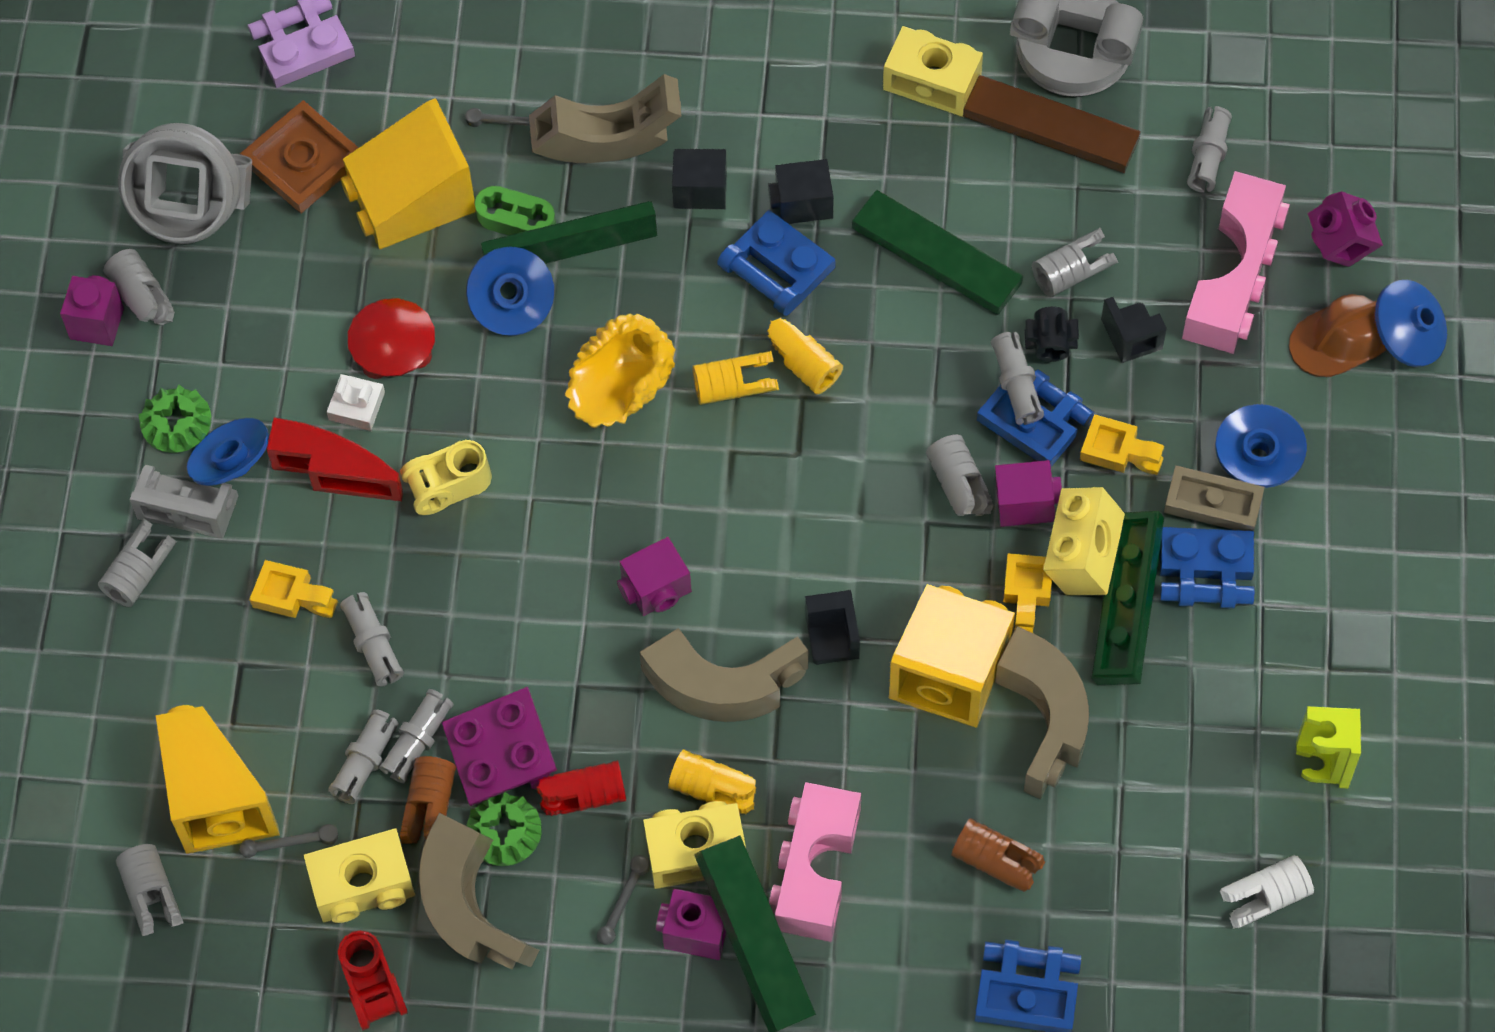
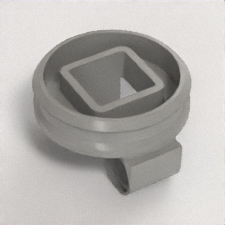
(1067, 73)
(222, 182)

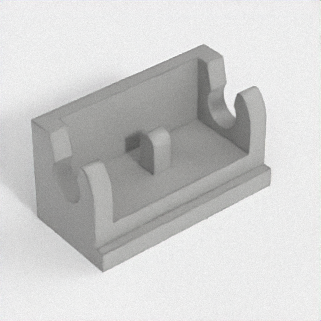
(183, 503)

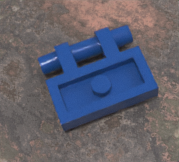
(1049, 435)
(1207, 554)
(1028, 1000)

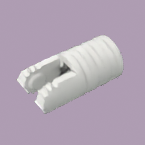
(1274, 887)

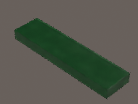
(583, 234)
(937, 252)
(1128, 601)
(754, 934)

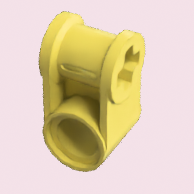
(444, 477)

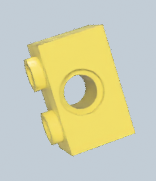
(945, 88)
(1084, 541)
(665, 832)
(336, 865)

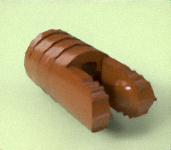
(427, 795)
(997, 855)

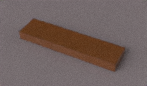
(1051, 123)

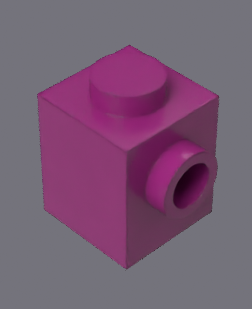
(92, 310)
(1026, 493)
(654, 577)
(691, 925)

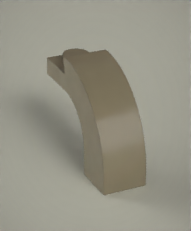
(606, 132)
(1053, 684)
(720, 691)
(448, 895)

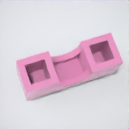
(823, 822)

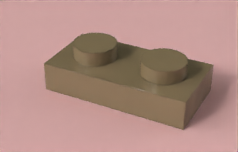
(1214, 499)

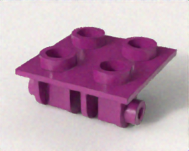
(499, 746)

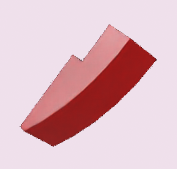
(331, 461)

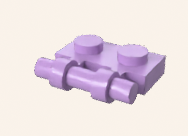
(304, 50)

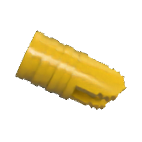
(804, 356)
(724, 378)
(712, 781)

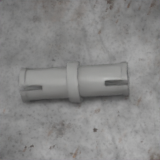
(1209, 149)
(1017, 378)
(372, 639)
(416, 735)
(363, 756)

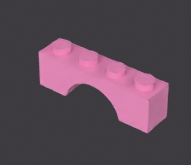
(1221, 304)

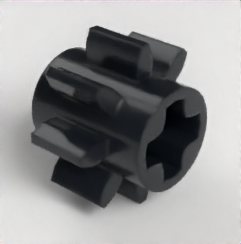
(1051, 334)

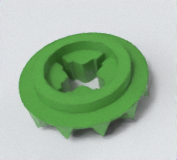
(187, 431)
(520, 841)

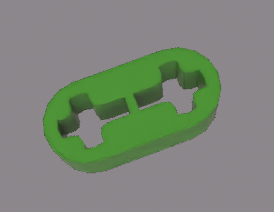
(515, 213)

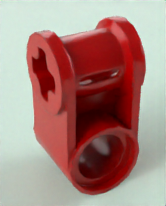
(372, 986)

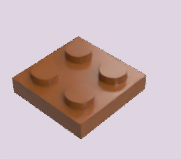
(300, 156)

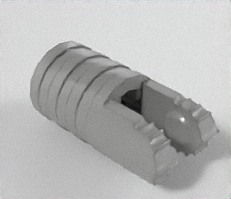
(1069, 265)
(138, 287)
(959, 476)
(132, 568)
(147, 884)

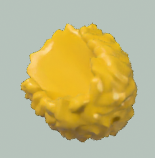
(619, 370)

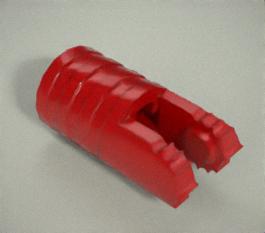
(582, 789)

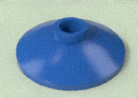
(532, 291)
(1411, 323)
(1265, 429)
(228, 452)

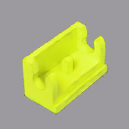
(1334, 738)

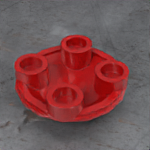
(391, 338)

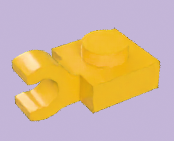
(1115, 443)
(1027, 587)
(286, 588)

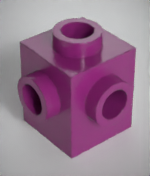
(1344, 228)

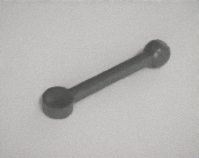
(475, 118)
(327, 835)
(639, 867)

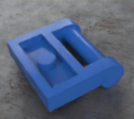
(783, 252)

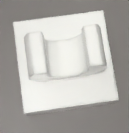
(355, 402)

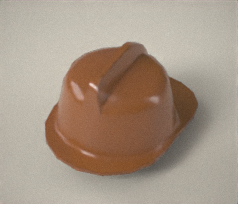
(1337, 337)

